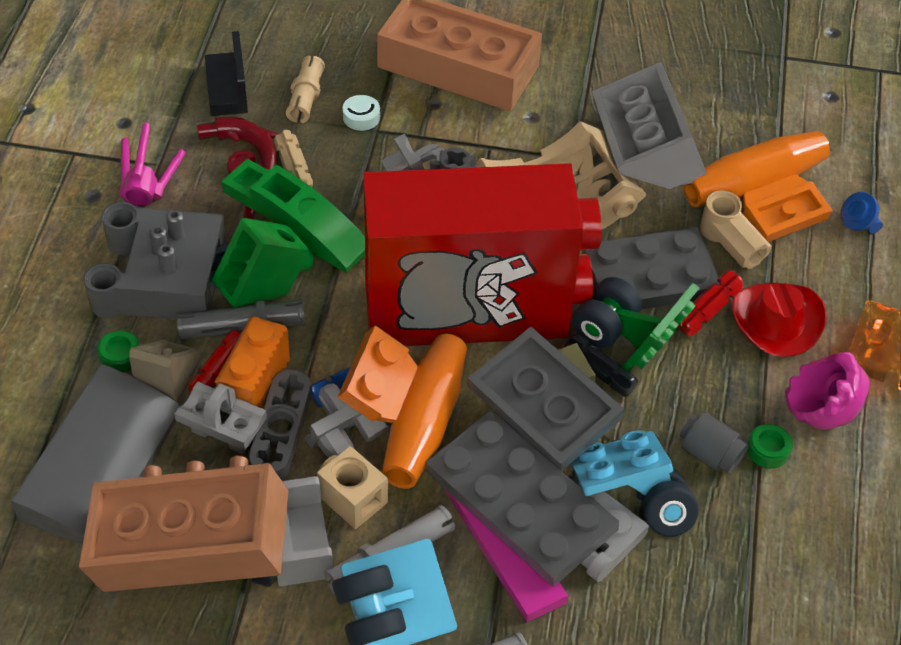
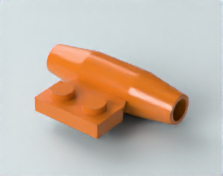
(770, 183)
(414, 398)

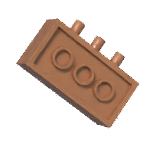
(459, 51)
(185, 527)

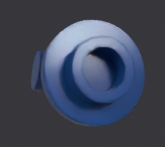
(861, 212)

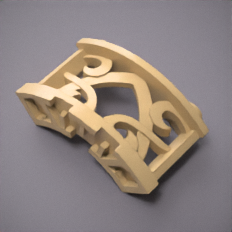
(578, 148)

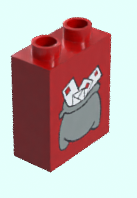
(477, 252)

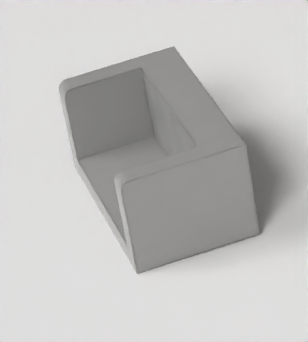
(305, 538)

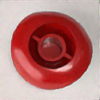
(780, 317)

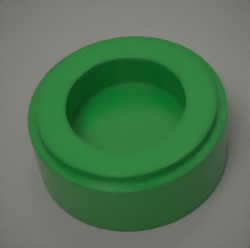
(115, 348)
(769, 446)

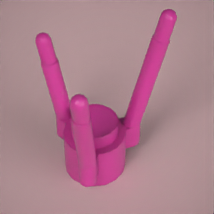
(140, 184)

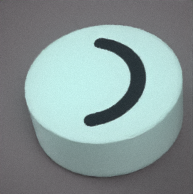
(361, 112)

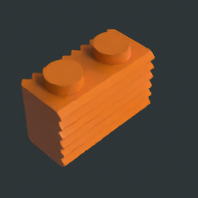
(256, 360)

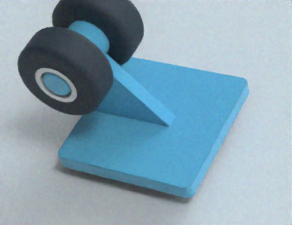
(645, 466)
(395, 597)

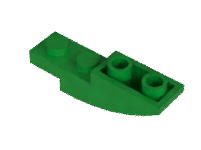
(297, 205)

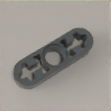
(277, 409)

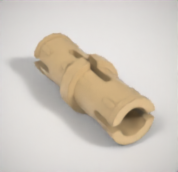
(305, 89)

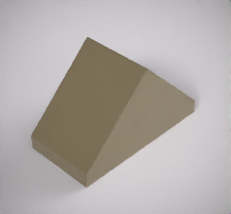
(164, 366)

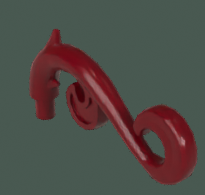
(249, 132)

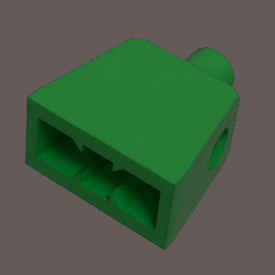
(261, 262)

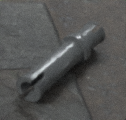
(224, 320)

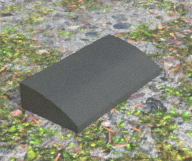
(103, 438)

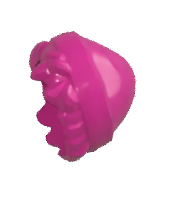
(828, 391)

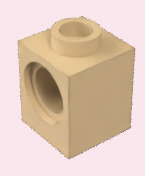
(356, 502)

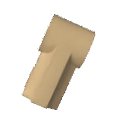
(726, 224)

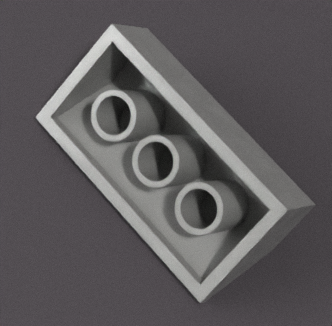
(648, 129)

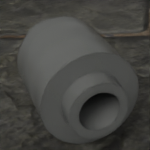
(713, 442)

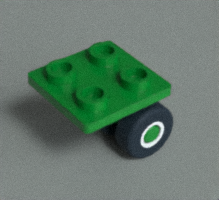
(616, 312)

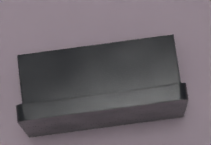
(226, 81)

